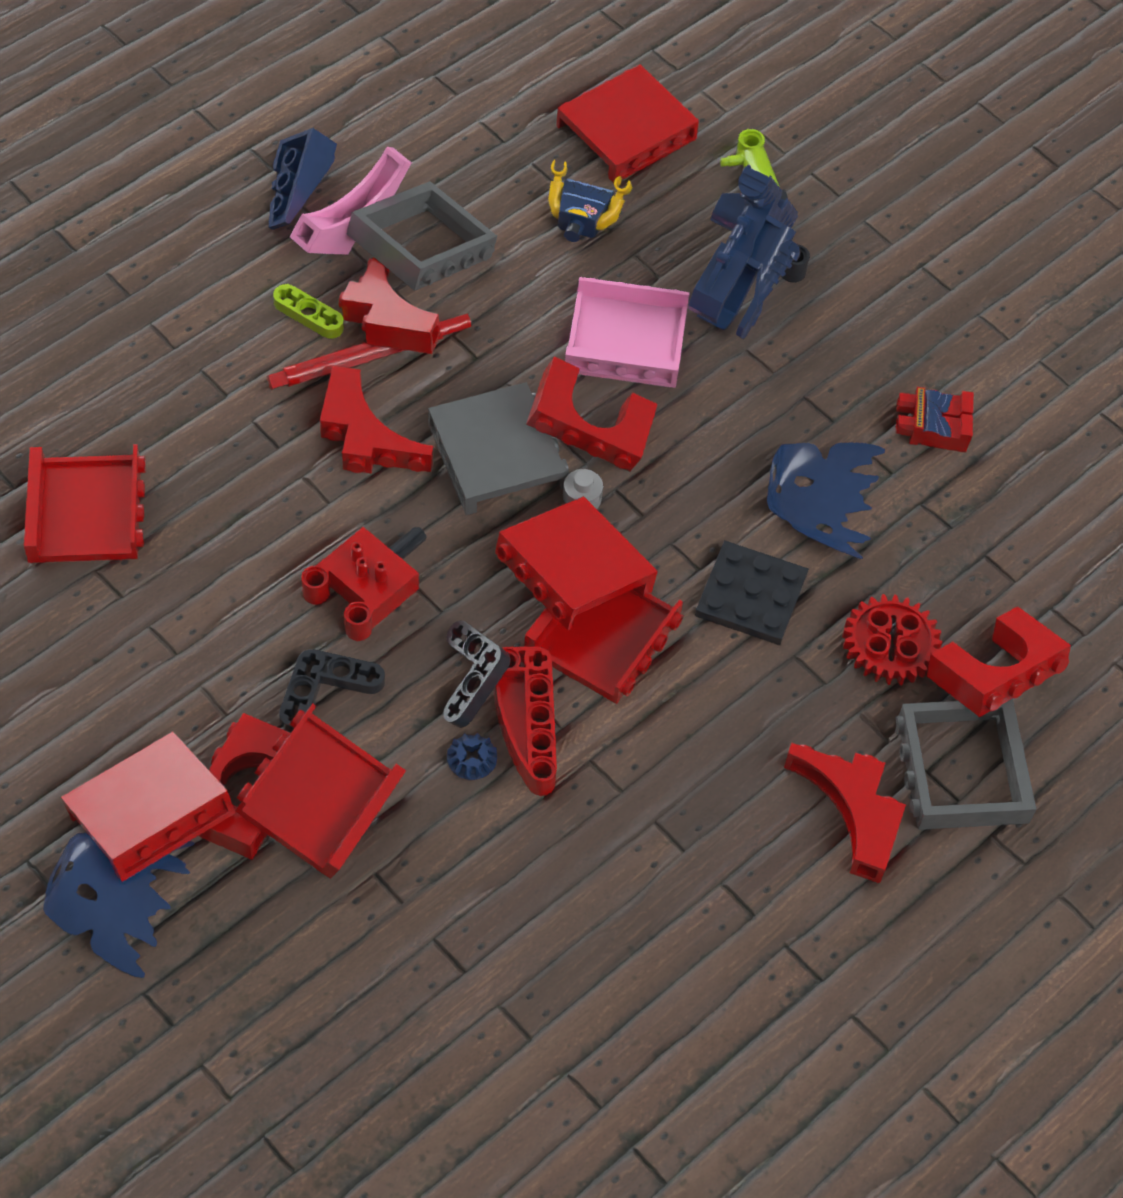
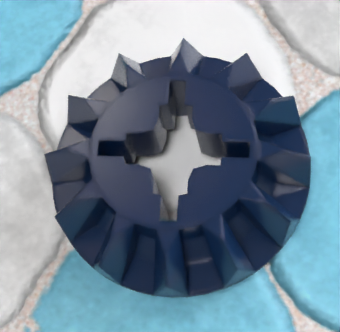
(472, 768)

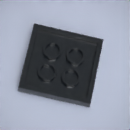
(751, 592)

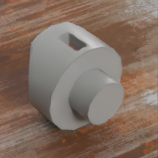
(583, 483)

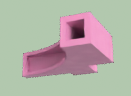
(327, 229)

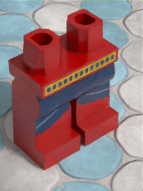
(936, 419)

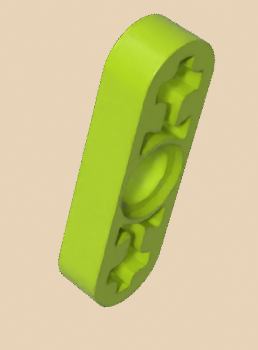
(315, 321)

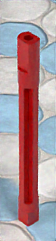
(350, 357)

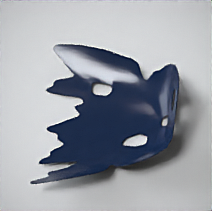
(831, 494)
(119, 905)

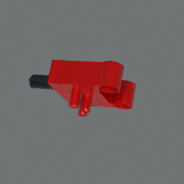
(367, 577)

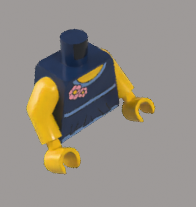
(584, 207)

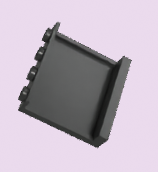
(492, 448)

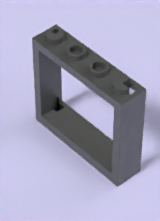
(367, 226)
(967, 815)

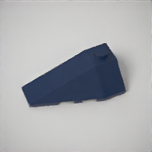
(300, 167)

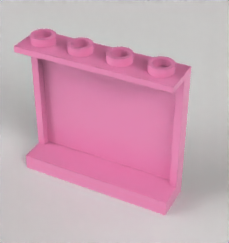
(627, 332)

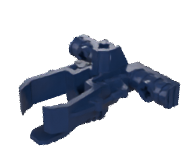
(756, 247)

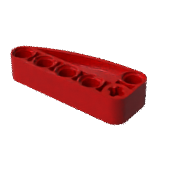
(516, 713)

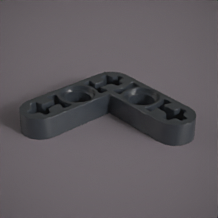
(483, 662)
(323, 674)

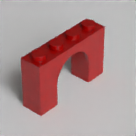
(556, 416)
(987, 687)
(245, 748)

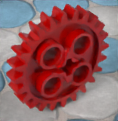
(863, 635)

